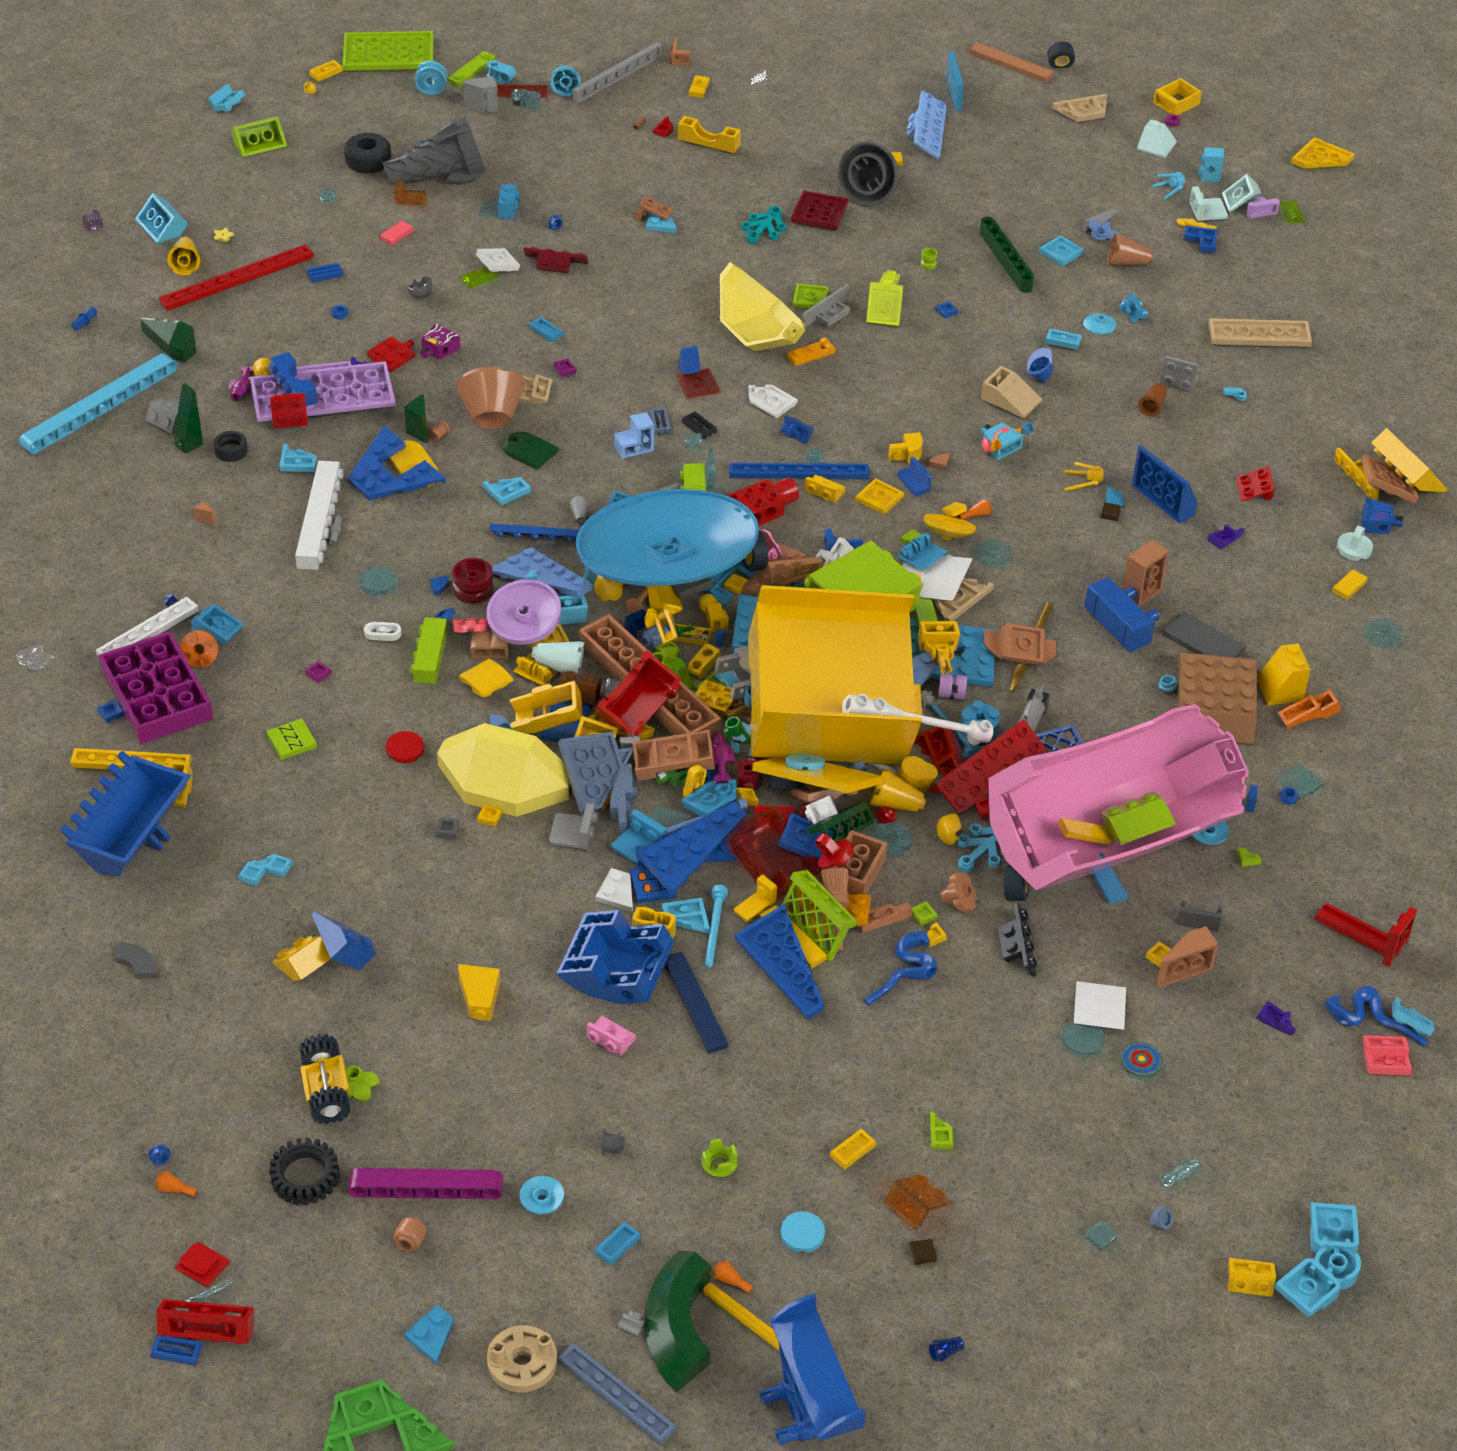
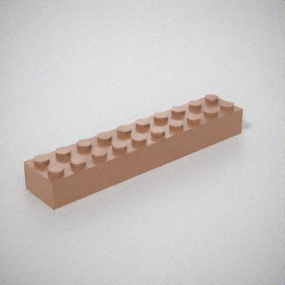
(618, 653)

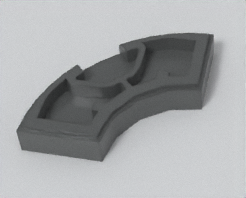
(137, 959)

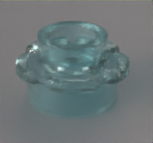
(815, 456)

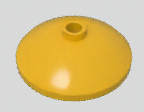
(949, 526)

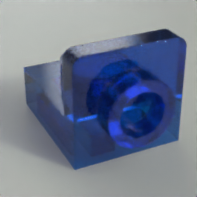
(635, 622)

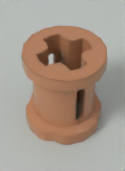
(438, 431)

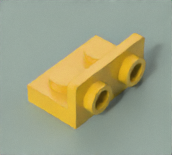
(824, 488)
(1251, 1277)

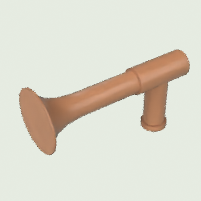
(635, 605)

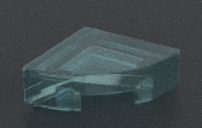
(693, 441)

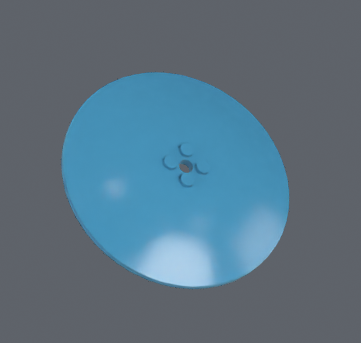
(667, 537)

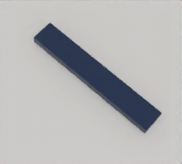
(695, 1003)

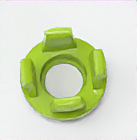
(715, 1151)

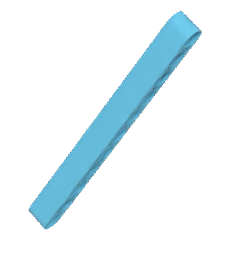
(97, 403)

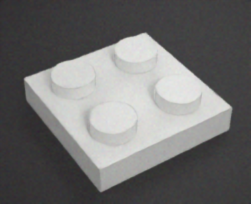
(498, 259)

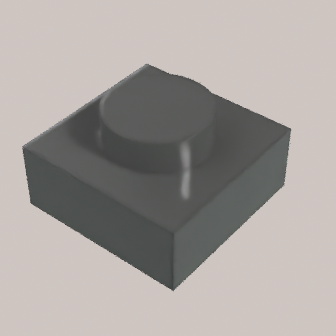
(447, 828)

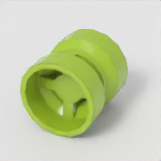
(929, 258)

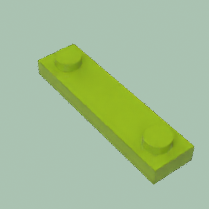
(471, 69)

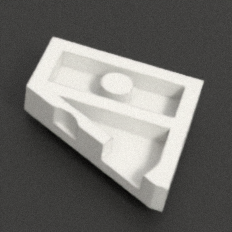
(616, 890)

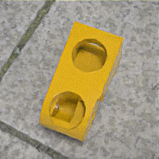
(703, 661)

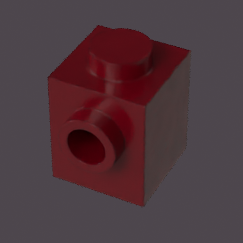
(746, 778)

